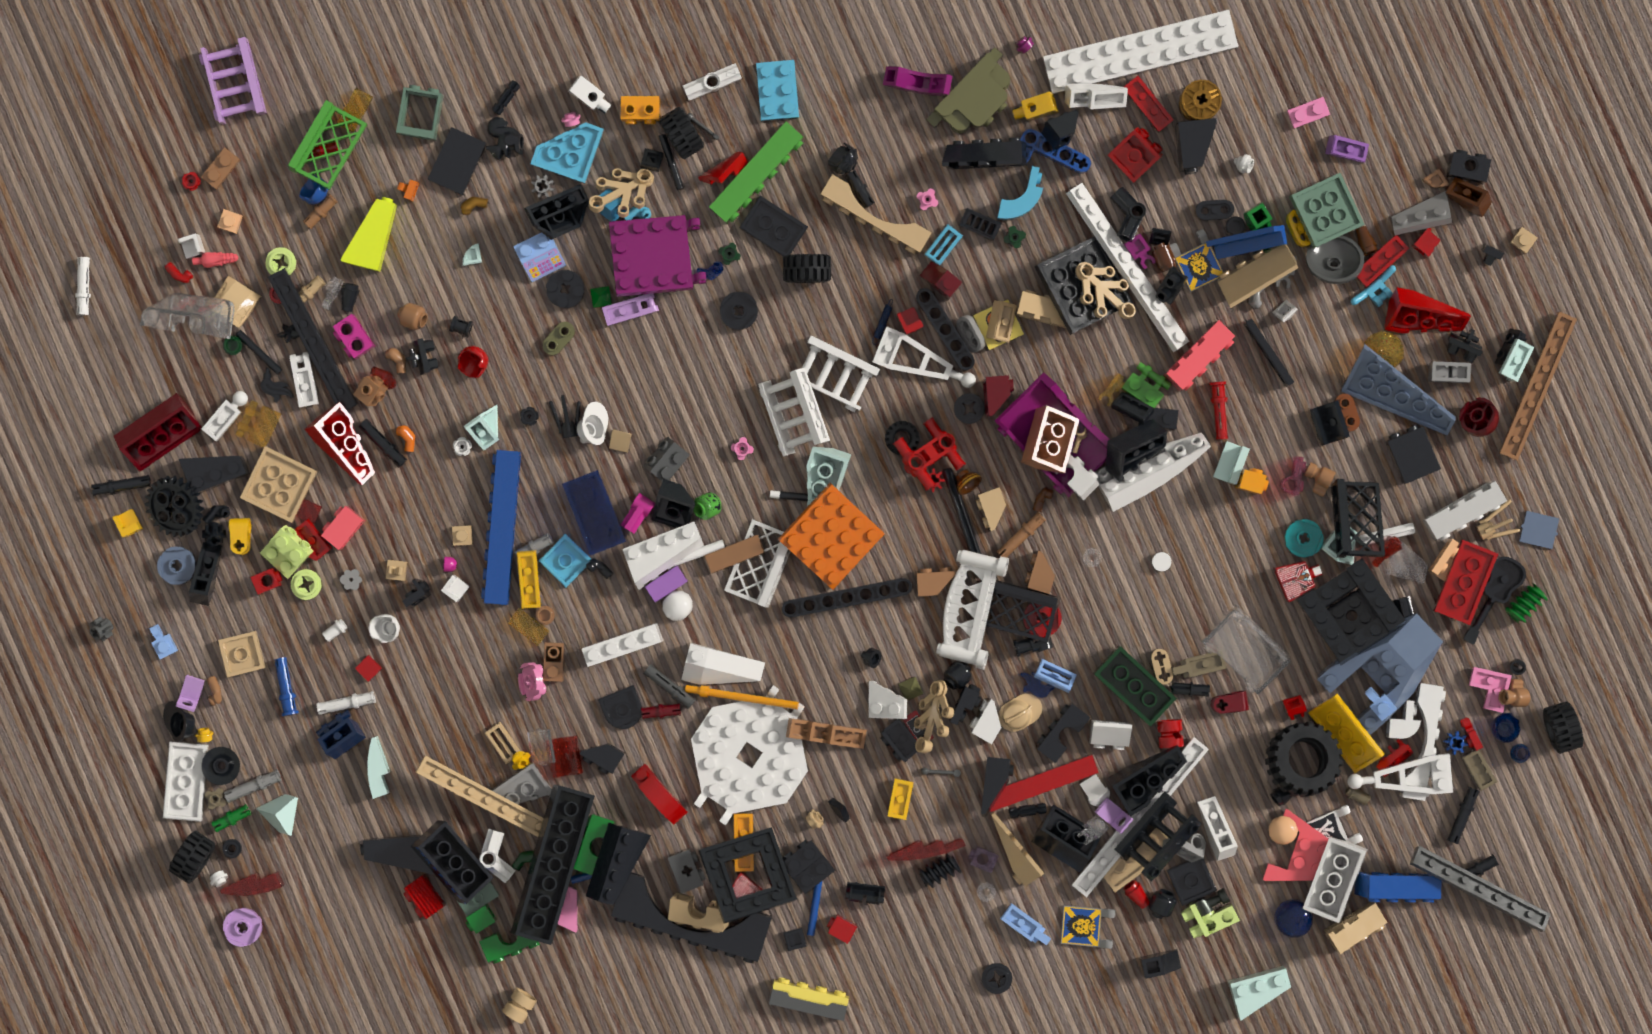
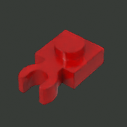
(1472, 738)

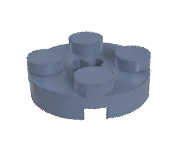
(169, 574)

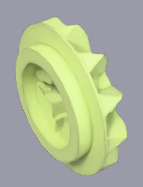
(278, 254)
(303, 593)

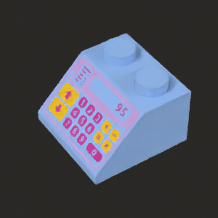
(539, 256)

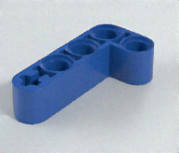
(1054, 154)

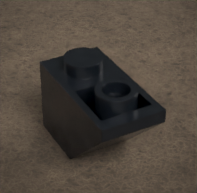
(1061, 129)
(604, 755)
(1160, 963)

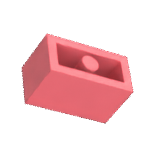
(342, 527)

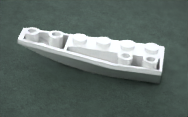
(1152, 472)

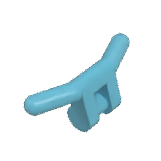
(1377, 284)

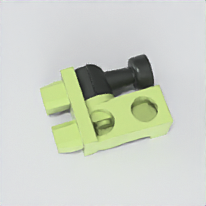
(1207, 919)

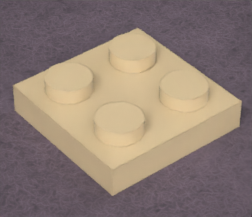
(241, 654)

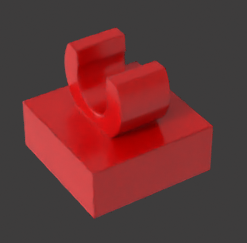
(1294, 706)

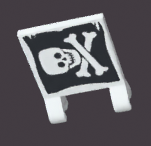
(1331, 826)

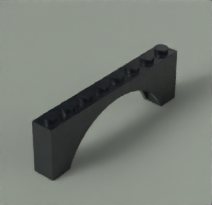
(741, 939)

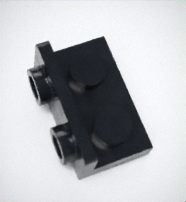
(414, 597)

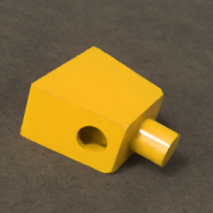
(1044, 103)

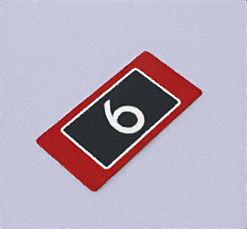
(917, 733)

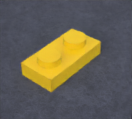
(900, 799)

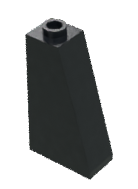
(394, 852)

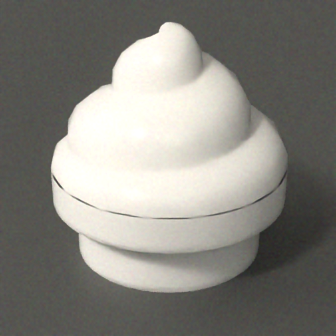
(1244, 163)

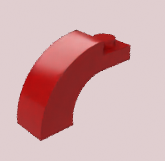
(659, 794)

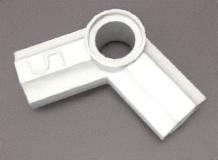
(497, 866)

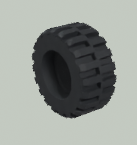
(1326, 750)

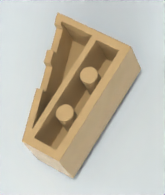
(1355, 927)

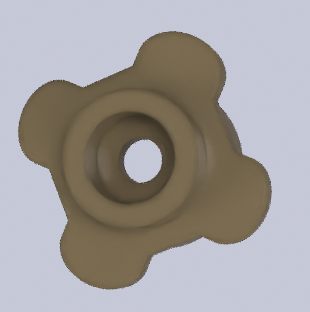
(220, 798)

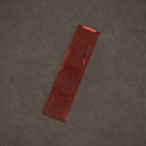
(919, 851)

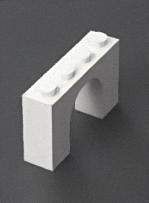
(622, 644)

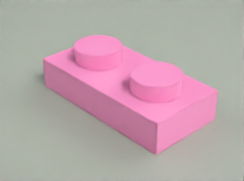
(1308, 112)

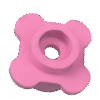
(571, 119)
(926, 204)
(742, 443)

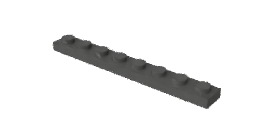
(1480, 888)

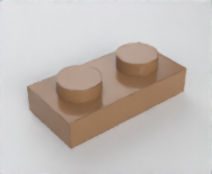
(220, 168)

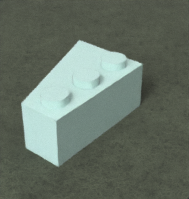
(1258, 989)

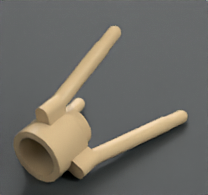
(1487, 529)

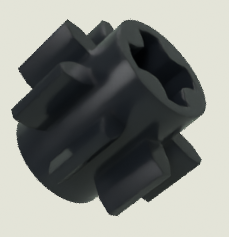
(213, 534)

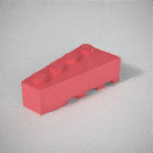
(1196, 359)

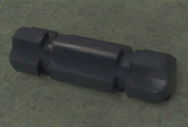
(505, 97)
(1027, 810)

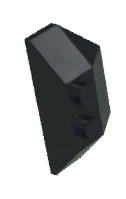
(559, 212)

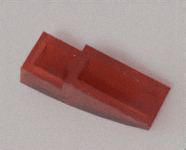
(254, 885)

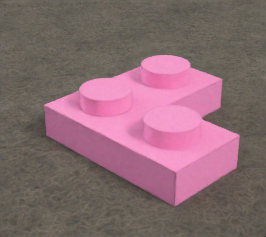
(1494, 683)

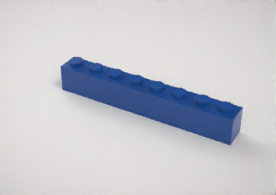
(502, 527)

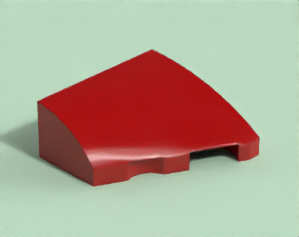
(732, 165)

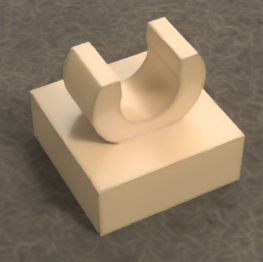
(396, 570)

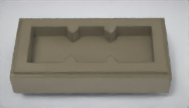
(1479, 769)

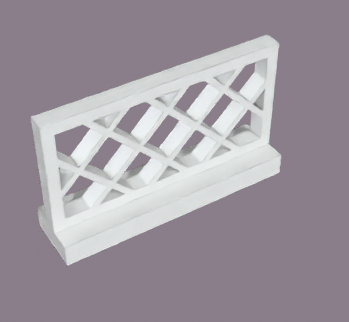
(773, 574)

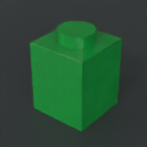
(480, 919)

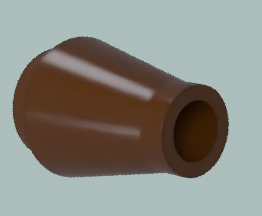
(1366, 241)

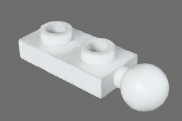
(225, 416)

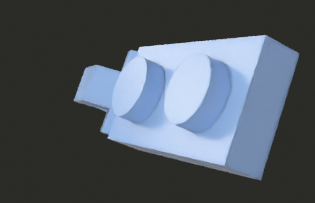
(1024, 924)

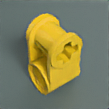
(240, 533)

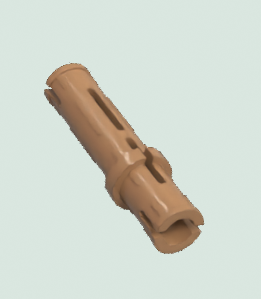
(1027, 530)

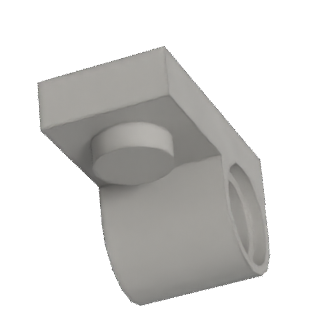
(1192, 849)

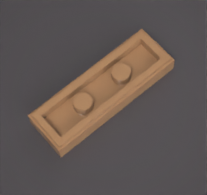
(734, 554)

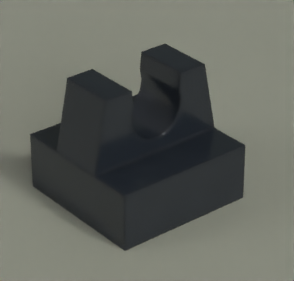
(1491, 254)

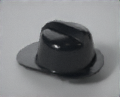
(178, 722)

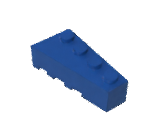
(1398, 886)

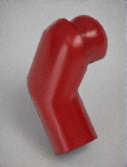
(177, 275)

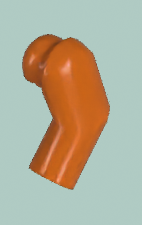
(409, 437)

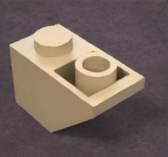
(992, 505)

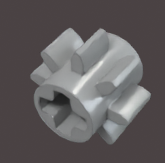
(545, 191)

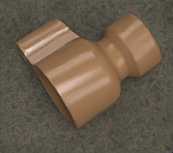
(1322, 476)
(1516, 696)

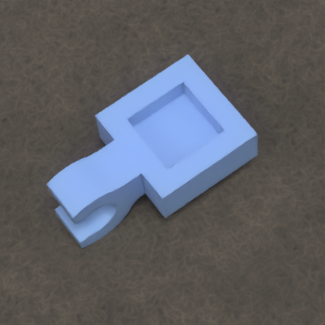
(163, 644)
(1381, 705)

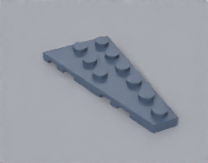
(1385, 387)

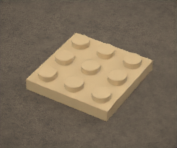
(278, 484)

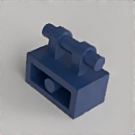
(339, 735)

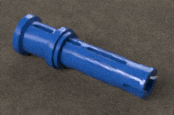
(287, 696)

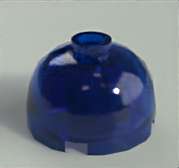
(1293, 919)

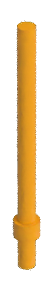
(705, 691)

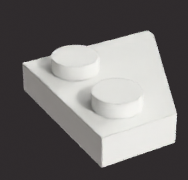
(885, 703)

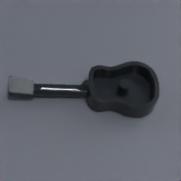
(1503, 580)

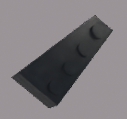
(615, 862)

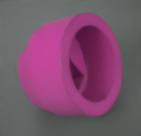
(449, 564)

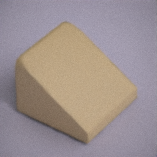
(620, 441)

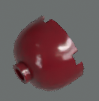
(1479, 417)

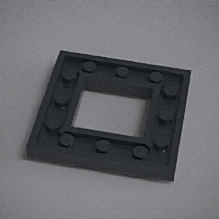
(759, 842)

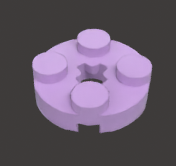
(248, 936)

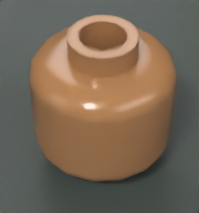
(412, 316)

